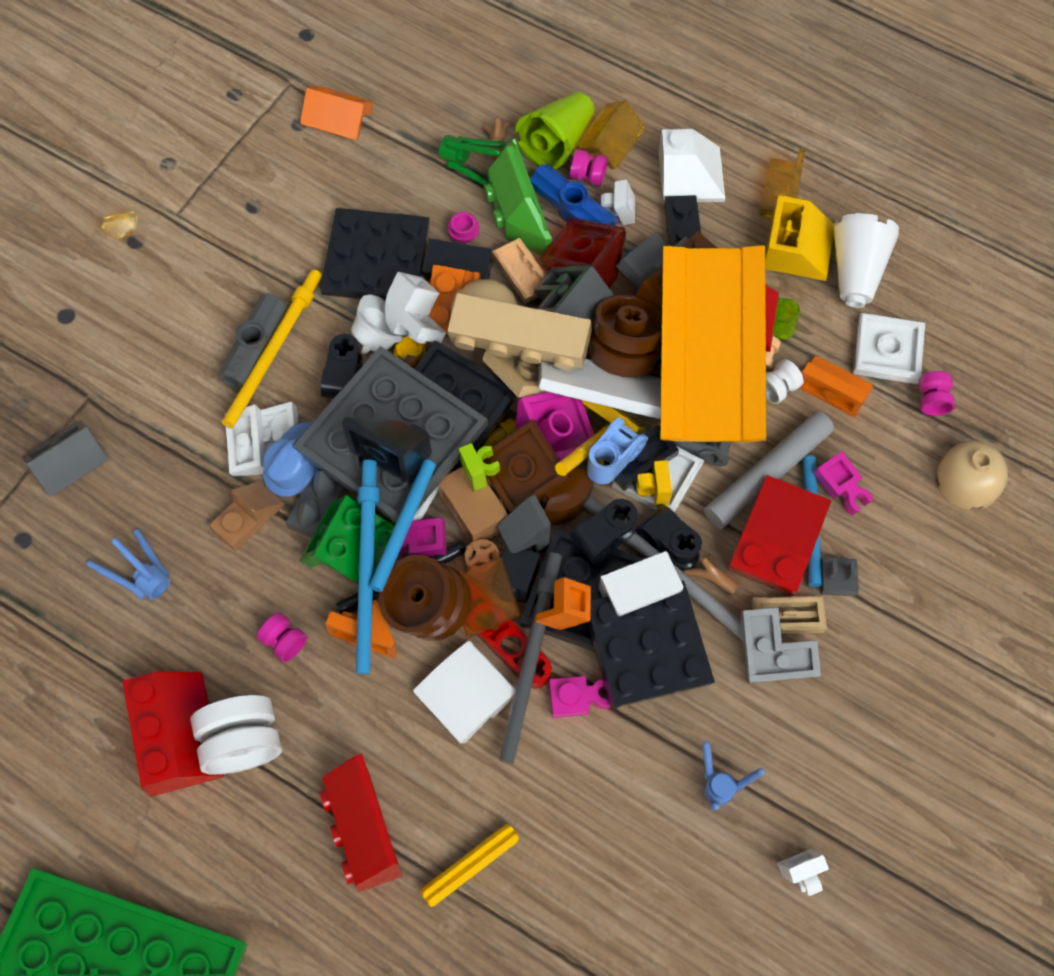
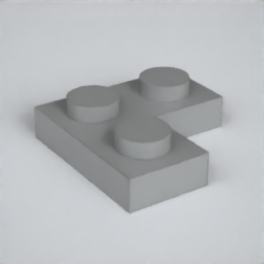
(766, 654)

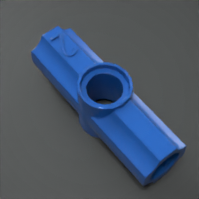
(560, 192)

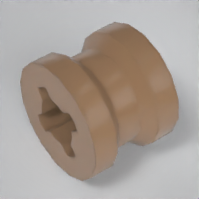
(480, 552)

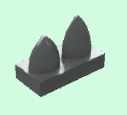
(314, 503)

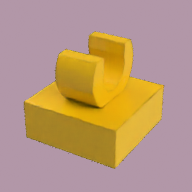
(656, 483)

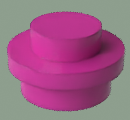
(463, 227)

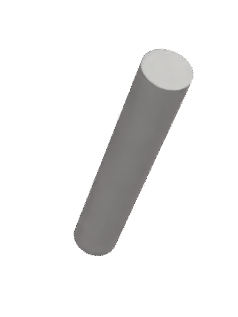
(774, 463)

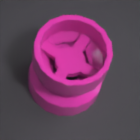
(583, 163)
(936, 393)
(282, 637)

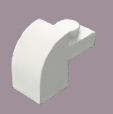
(409, 306)

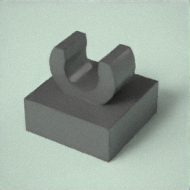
(839, 576)

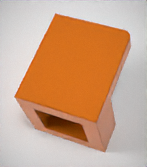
(571, 605)

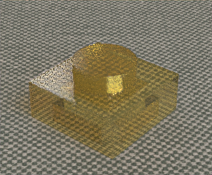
(120, 225)

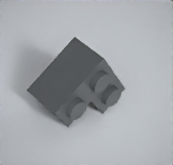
(572, 291)

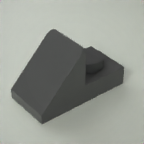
(526, 527)

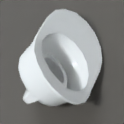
(371, 325)

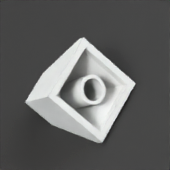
(690, 166)

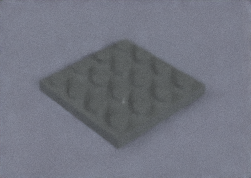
(390, 391)

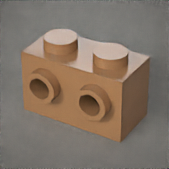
(474, 512)

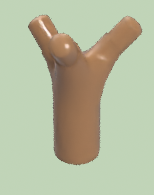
(498, 132)
(713, 574)

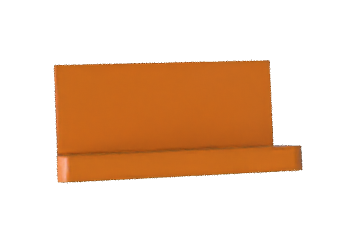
(334, 111)
(835, 386)

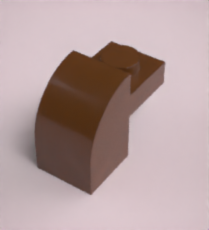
(568, 499)

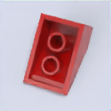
(780, 536)

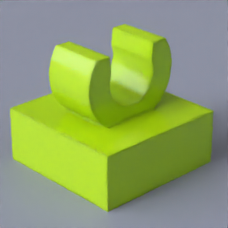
(475, 467)

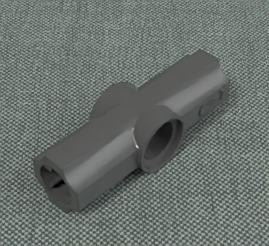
(259, 326)

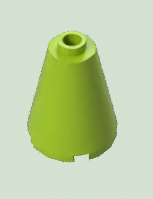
(554, 129)

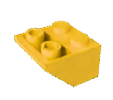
(799, 239)

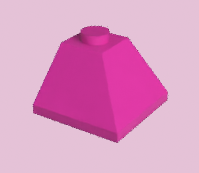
(560, 419)

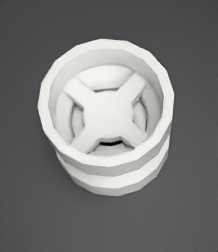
(781, 380)

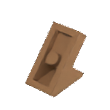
(246, 515)

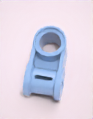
(618, 447)

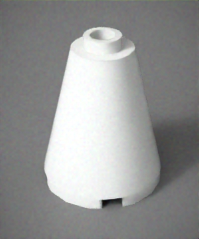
(862, 255)

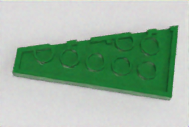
(85, 932)

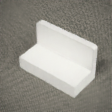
(641, 584)

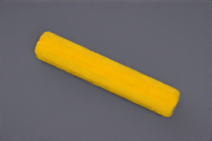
(469, 865)

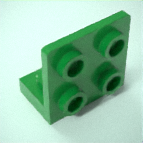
(338, 539)

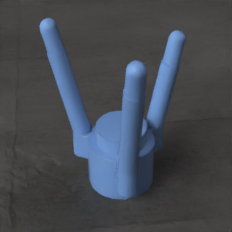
(149, 580)
(721, 786)

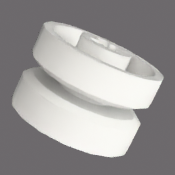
(235, 734)

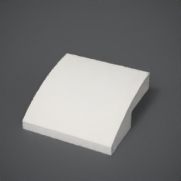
(254, 434)
(465, 691)

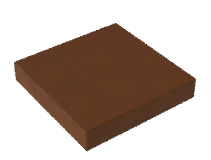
(525, 466)

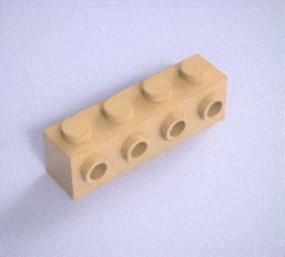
(519, 332)

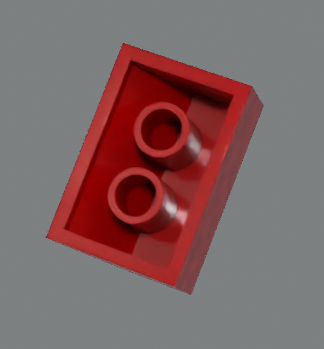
(162, 729)
(359, 825)

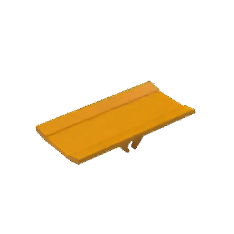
(713, 345)

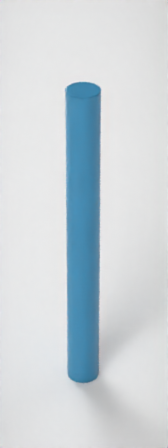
(810, 484)
(402, 526)

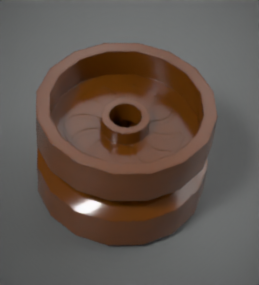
(626, 336)
(425, 598)

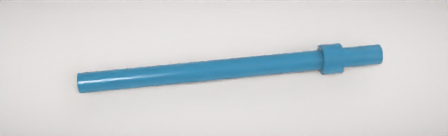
(368, 497)

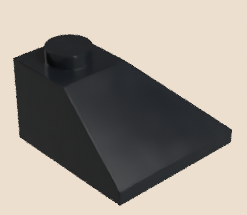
(391, 443)

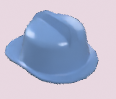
(285, 468)

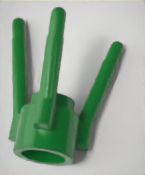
(459, 148)

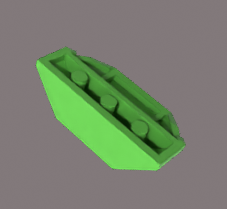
(515, 200)

